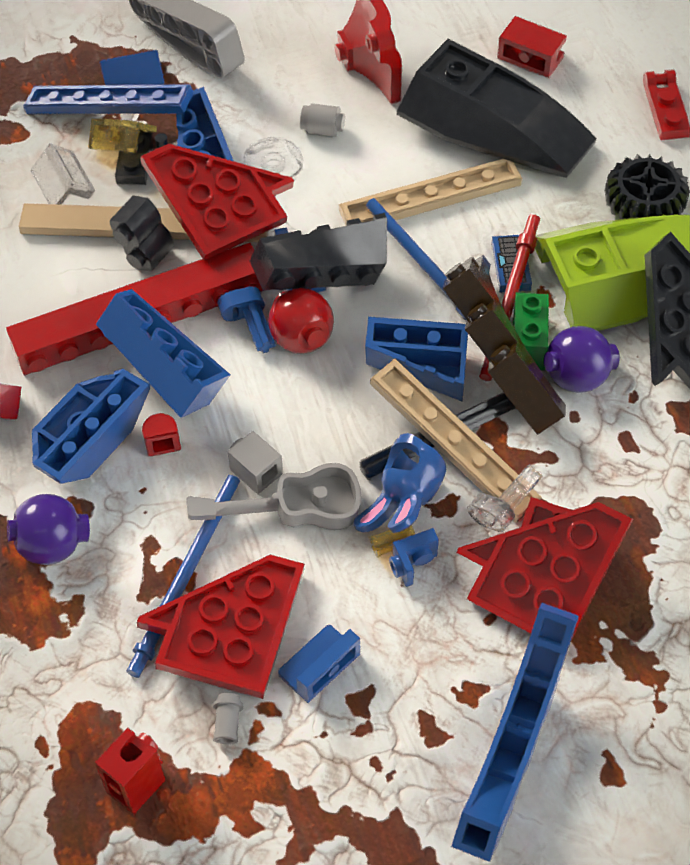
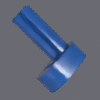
(248, 304)

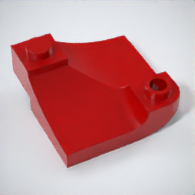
(369, 47)

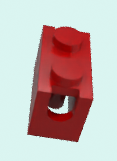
(531, 46)
(131, 769)

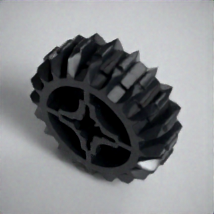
(646, 188)

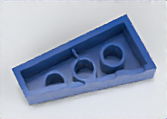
(200, 129)
(162, 353)

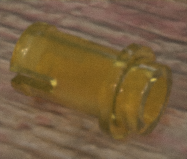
(384, 541)

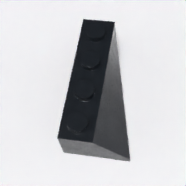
(323, 257)

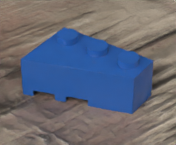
(427, 349)

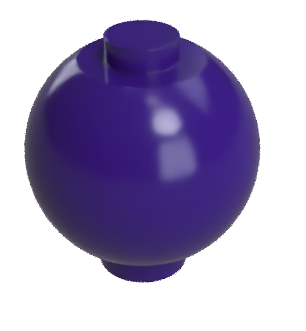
(580, 359)
(47, 529)

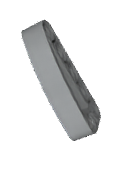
(194, 32)

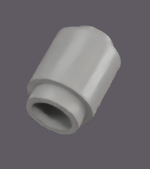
(322, 119)

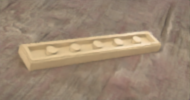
(437, 191)
(447, 432)

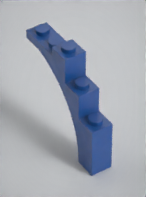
(517, 734)

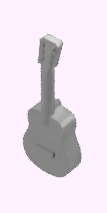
(321, 497)

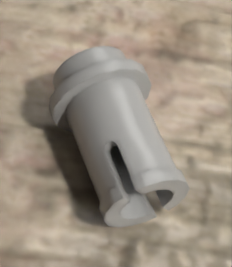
(227, 718)

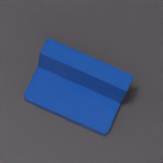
(133, 69)
(320, 661)

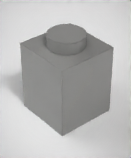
(255, 462)

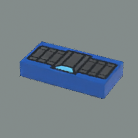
(504, 256)

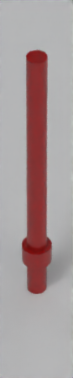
(525, 246)

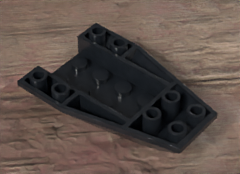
(493, 111)

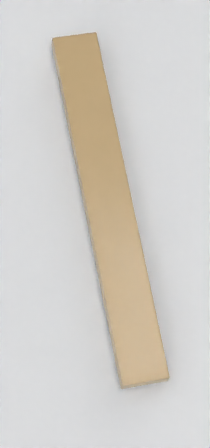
(87, 221)

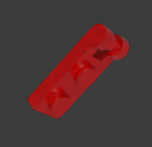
(666, 105)

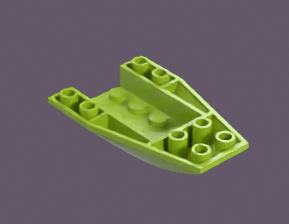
(605, 266)

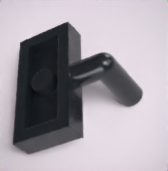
(129, 166)

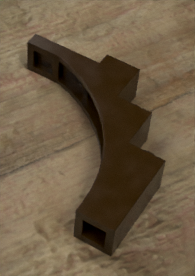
(509, 361)

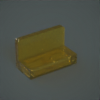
(116, 134)

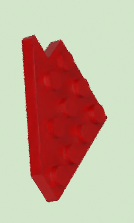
(546, 563)
(229, 626)

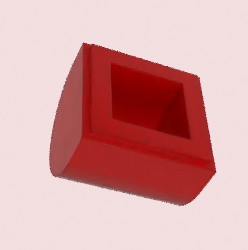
(160, 434)

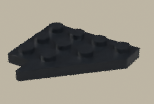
(668, 309)

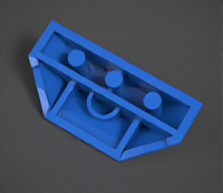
(87, 425)

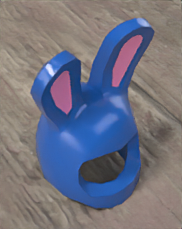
(405, 486)

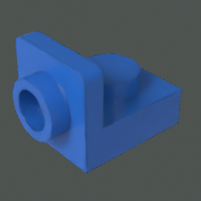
(413, 550)

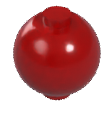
(301, 320)

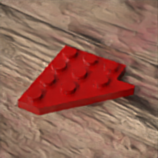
(215, 197)

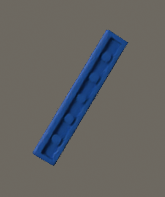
(109, 99)

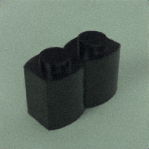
(141, 233)

